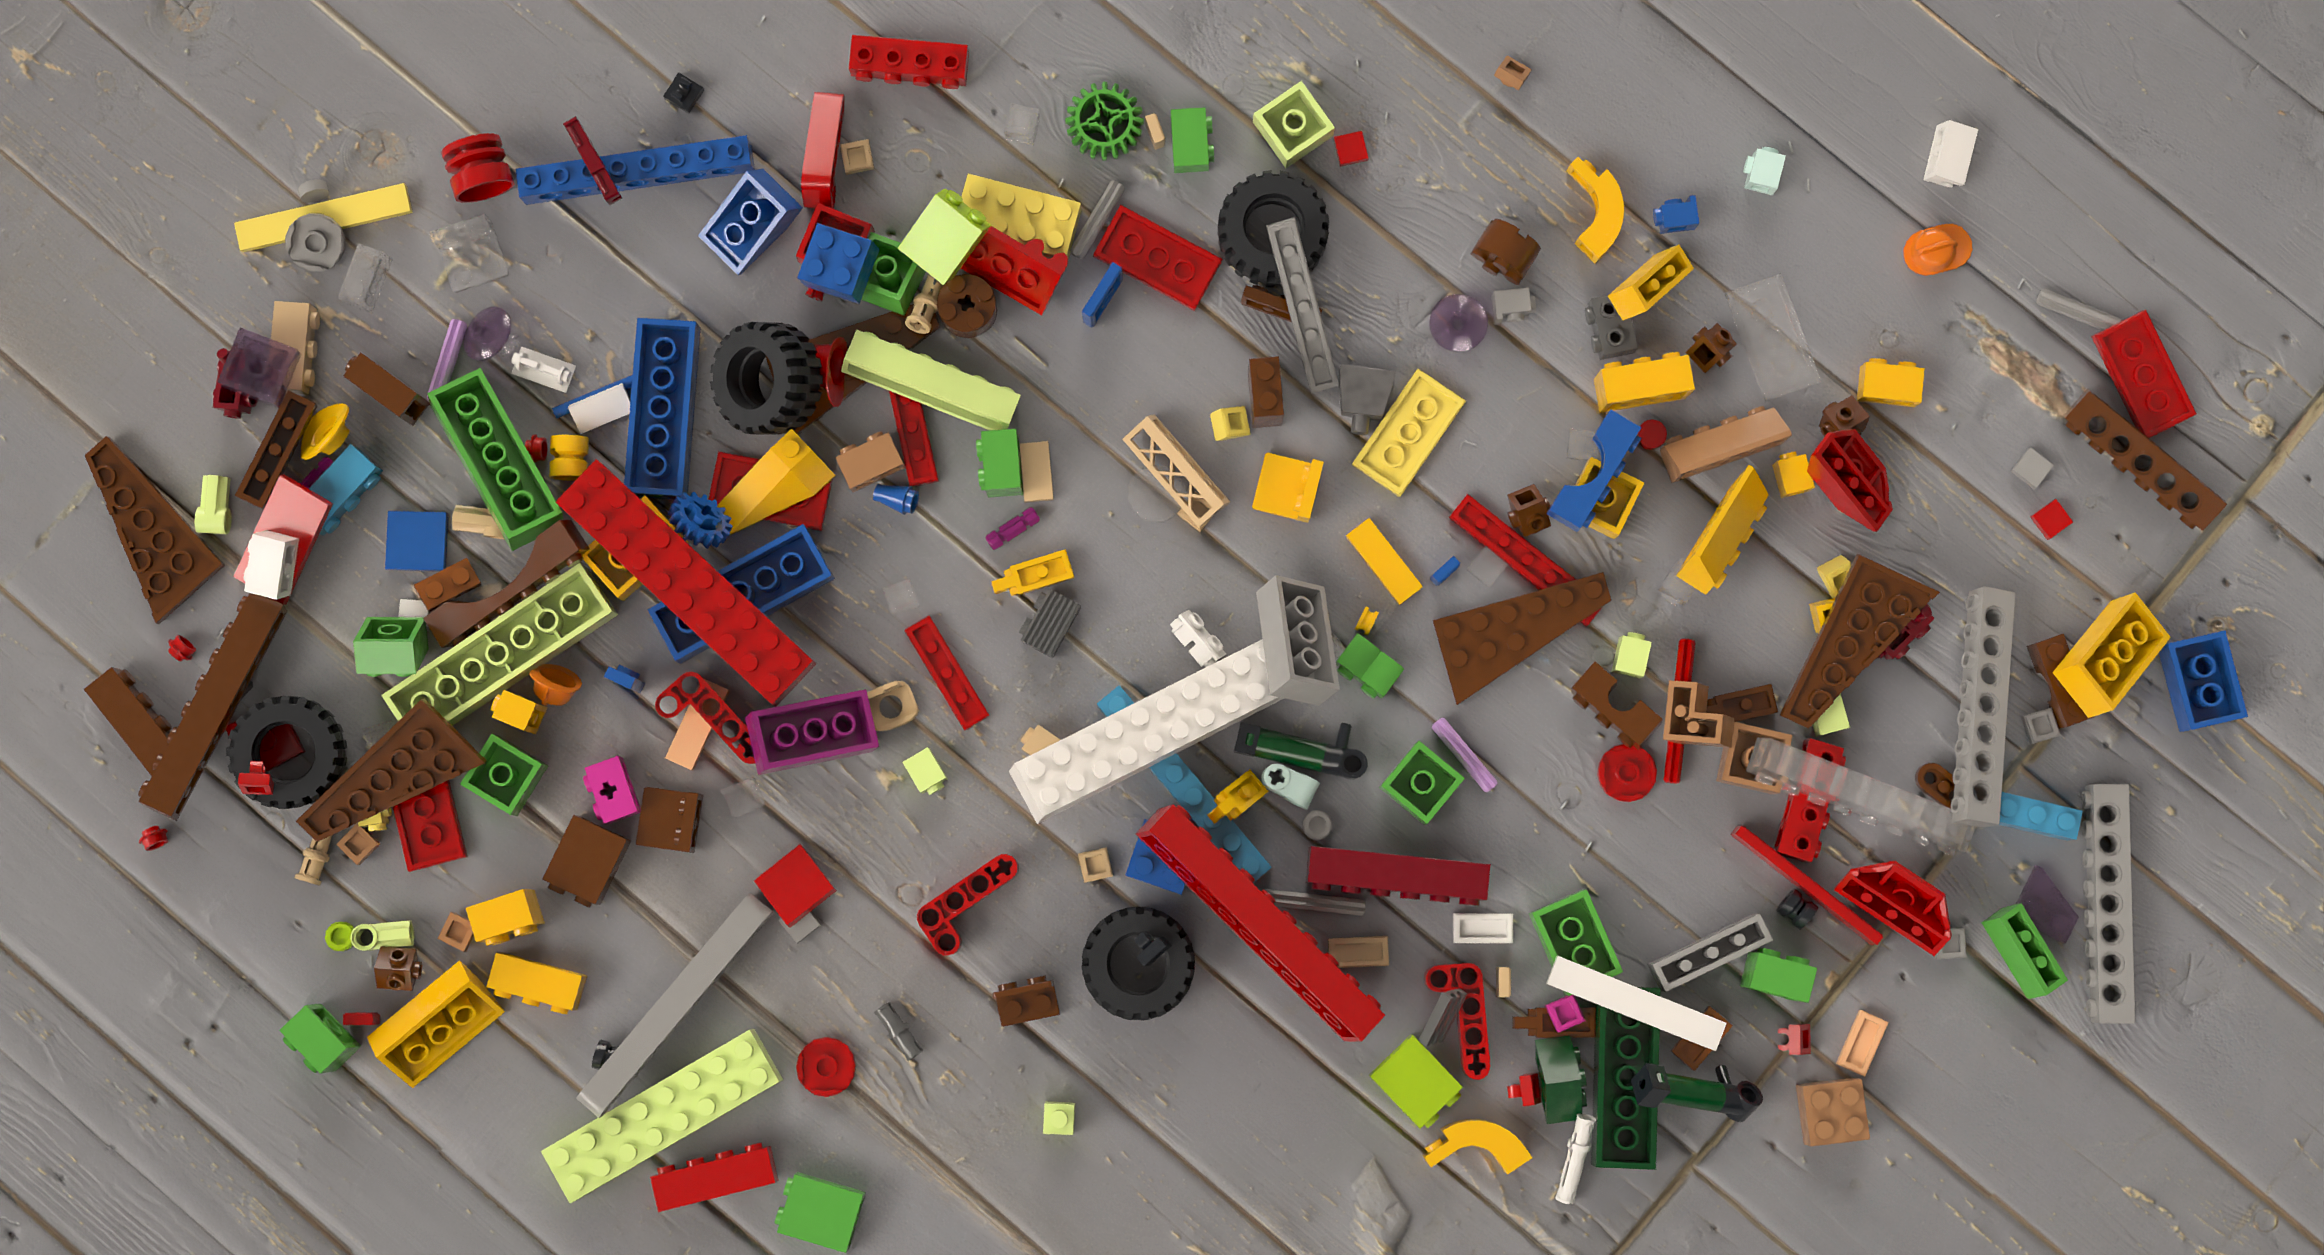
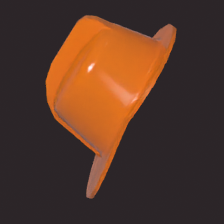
(1937, 249)
(554, 684)

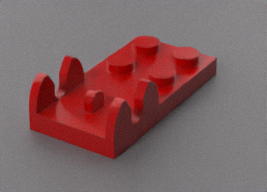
(1017, 268)

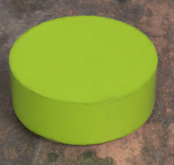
(338, 936)

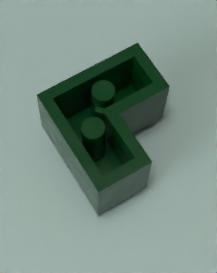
(1560, 1079)

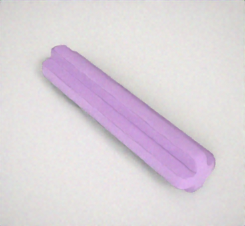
(448, 354)
(1464, 754)

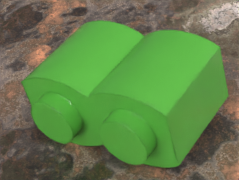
(1368, 666)

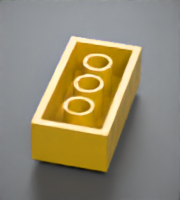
(2111, 655)

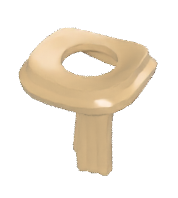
(909, 705)

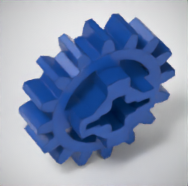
(700, 520)

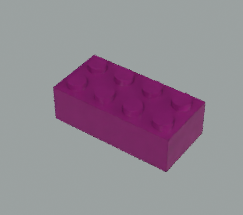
(812, 732)

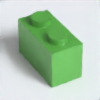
(1190, 140)

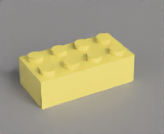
(1025, 213)

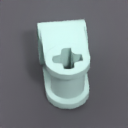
(1294, 788)

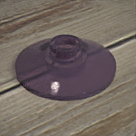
(1460, 308)
(487, 333)

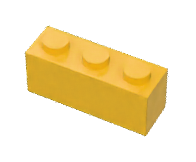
(1650, 282)
(536, 982)

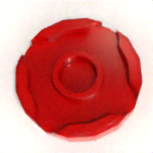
(1626, 773)
(826, 1066)

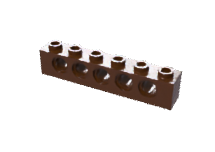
(2208, 502)

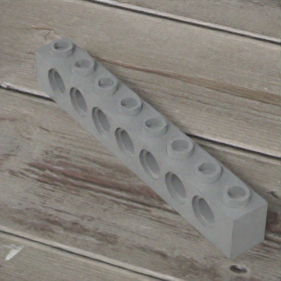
(1993, 694)
(2119, 888)

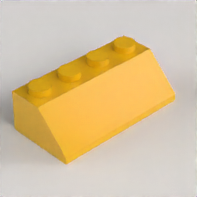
(1725, 532)
(435, 1024)

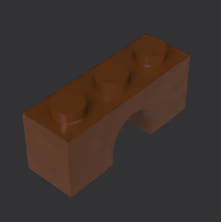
(2046, 657)
(1632, 725)

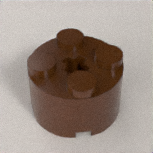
(1505, 251)
(958, 292)

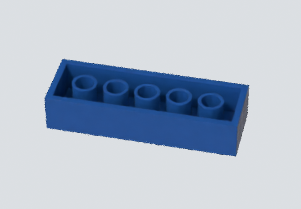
(662, 408)
(766, 577)

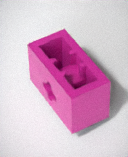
(615, 773)

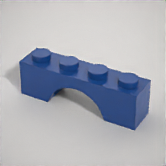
(1575, 503)

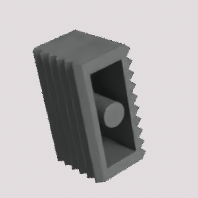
(1049, 623)

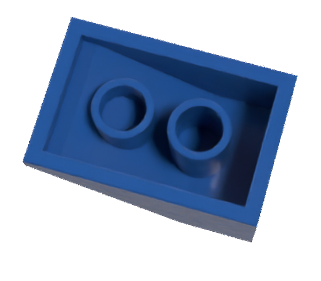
(750, 220)

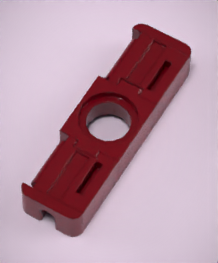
(592, 160)

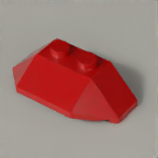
(1852, 477)
(1900, 902)

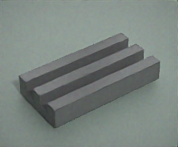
(1442, 1017)

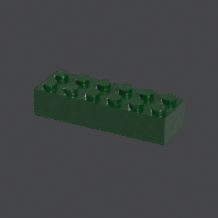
(1623, 1130)

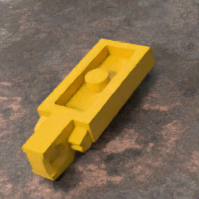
(1035, 574)
(1238, 797)

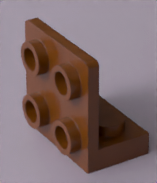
(669, 819)
(1026, 1002)

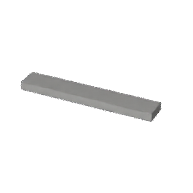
(1302, 305)

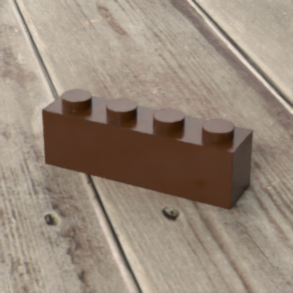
(276, 449)
(130, 715)

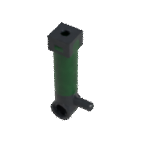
(1300, 751)
(1656, 1086)

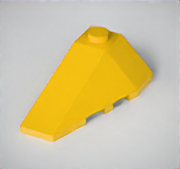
(776, 481)

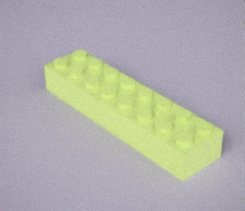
(507, 648)
(661, 1115)

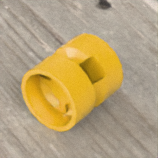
(568, 456)

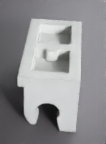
(1950, 154)

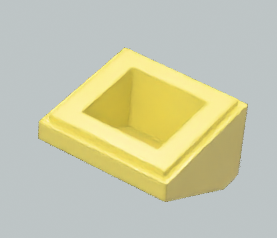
(1230, 423)
(1834, 573)

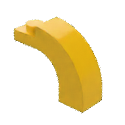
(1608, 209)
(1476, 1132)

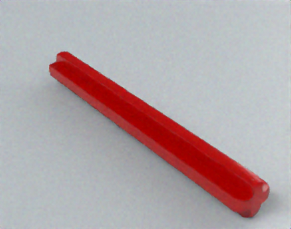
(1683, 672)

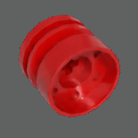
(477, 168)

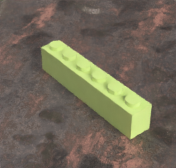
(930, 382)

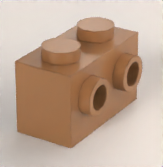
(869, 461)

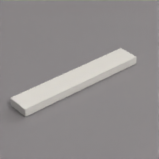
(1636, 1003)

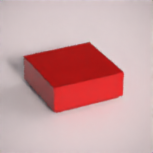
(1350, 148)
(2051, 519)
(361, 1018)

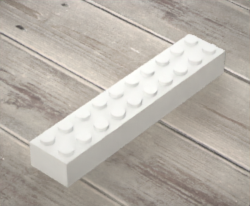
(1144, 733)

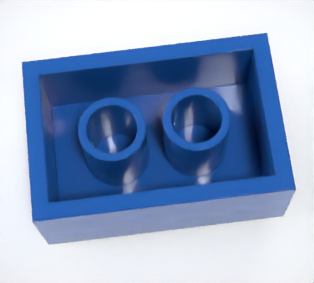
(2202, 681)

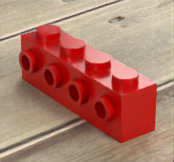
(908, 61)
(1803, 819)
(714, 1178)

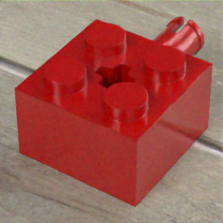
(835, 219)

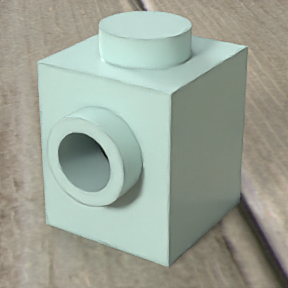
(1764, 170)

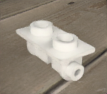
(543, 369)
(1190, 627)

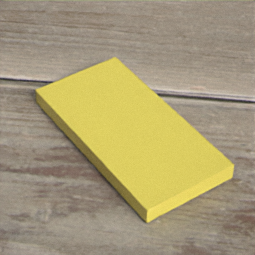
(1408, 432)

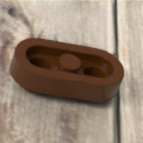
(1941, 786)

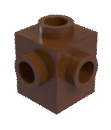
(1711, 347)
(1843, 416)
(1530, 516)
(397, 968)

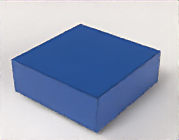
(1445, 571)

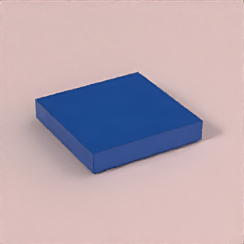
(1102, 295)
(416, 541)

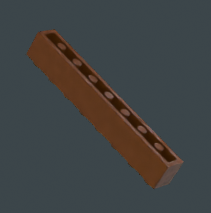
(212, 705)

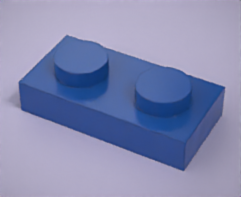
(625, 677)

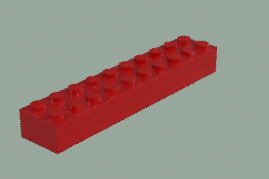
(686, 582)
(1260, 923)

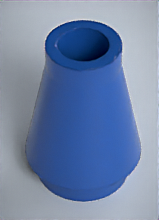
(899, 498)

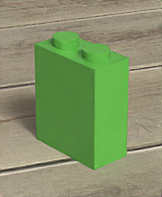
(819, 1211)

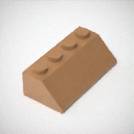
(1724, 444)

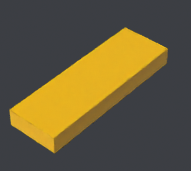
(1384, 561)

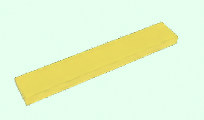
(346, 211)

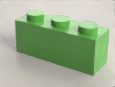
(2024, 951)

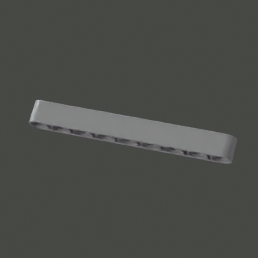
(674, 1005)

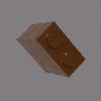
(385, 388)
(1265, 392)
(586, 861)

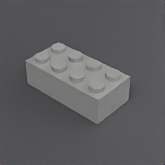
(1297, 640)

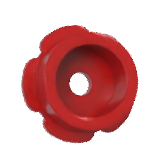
(537, 448)
(181, 648)
(153, 838)

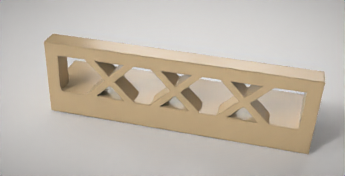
(1184, 462)

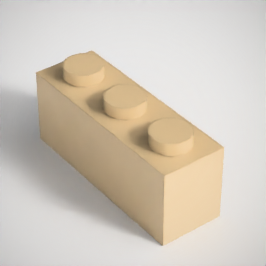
(295, 326)

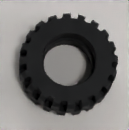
(1265, 191)
(737, 378)
(316, 722)
(1109, 992)

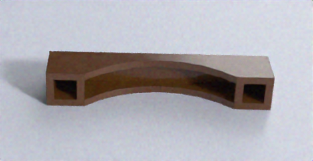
(553, 550)

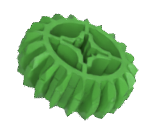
(1092, 125)

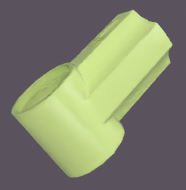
(213, 514)
(384, 934)

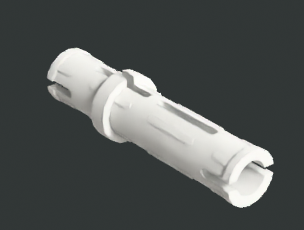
(1578, 1146)

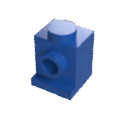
(1677, 215)

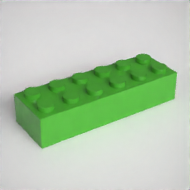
(495, 458)

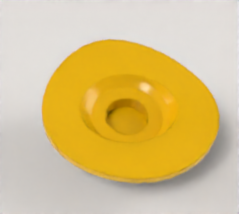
(325, 431)

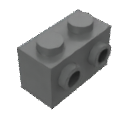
(1611, 334)

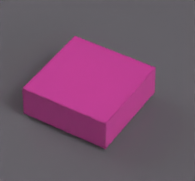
(1565, 1013)

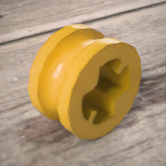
(1366, 621)

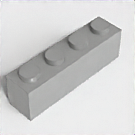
(1710, 952)

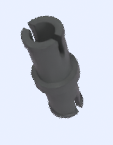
(898, 1031)

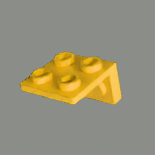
(1287, 487)

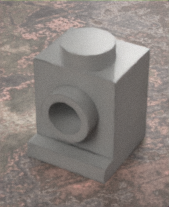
(1512, 305)

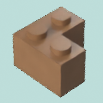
(1687, 717)

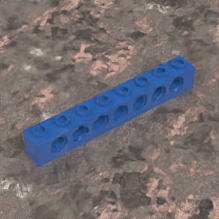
(637, 169)

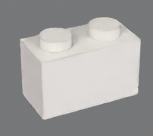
(271, 564)

